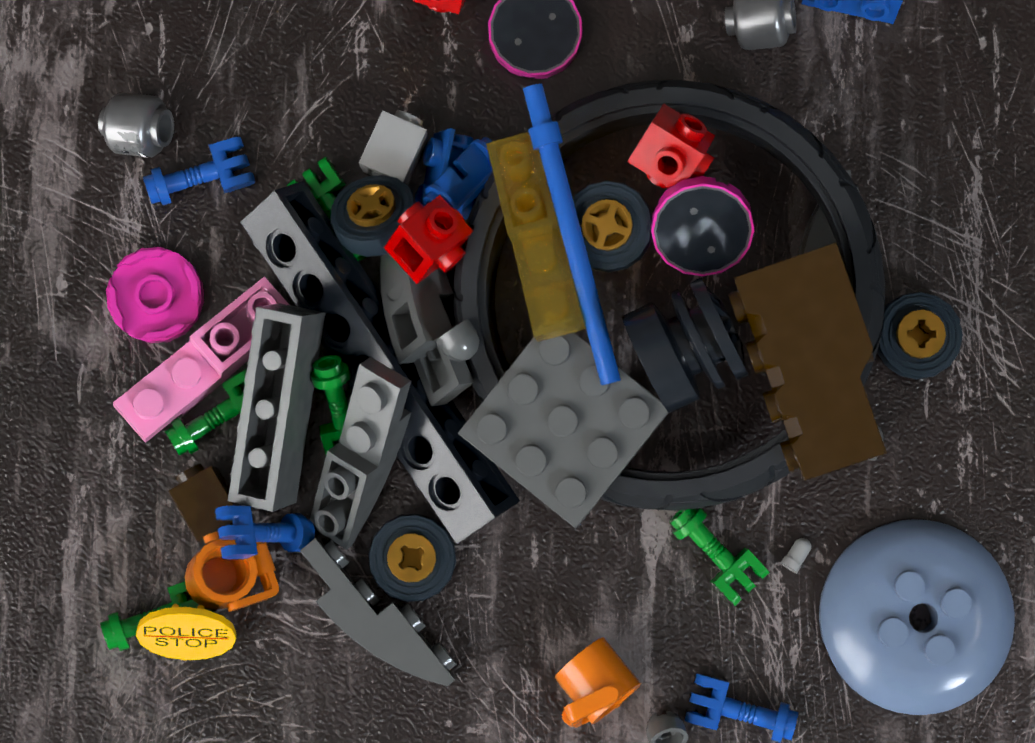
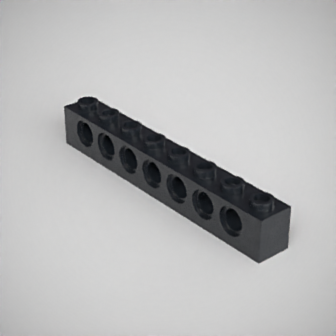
(327, 278)

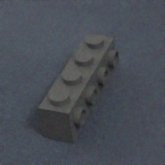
(275, 406)

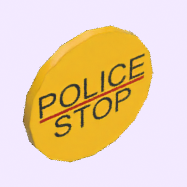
(186, 633)

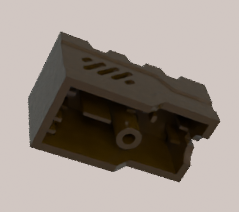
(813, 355)

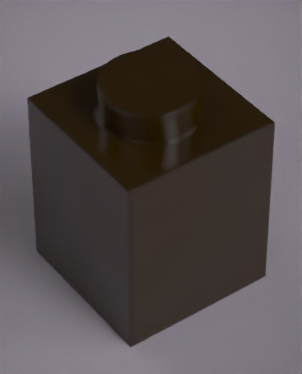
(197, 498)

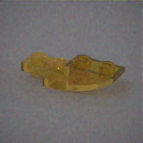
(535, 237)

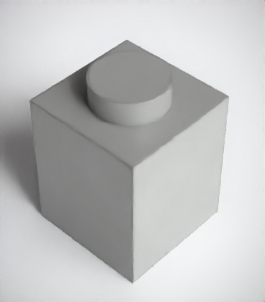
(395, 146)

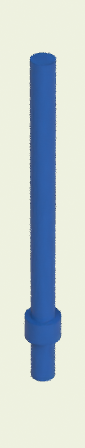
(546, 138)

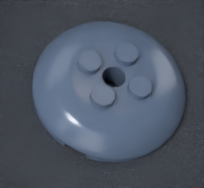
(869, 607)

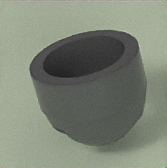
(459, 342)
(666, 728)

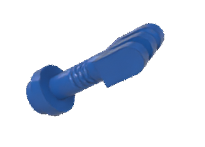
(220, 168)
(292, 532)
(780, 721)

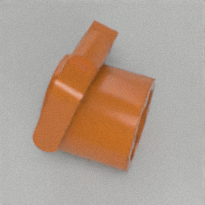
(224, 582)
(596, 683)

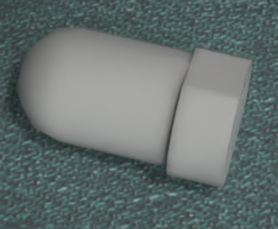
(797, 555)

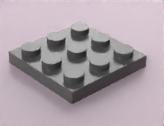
(560, 427)

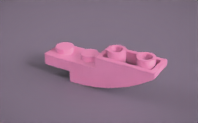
(198, 366)

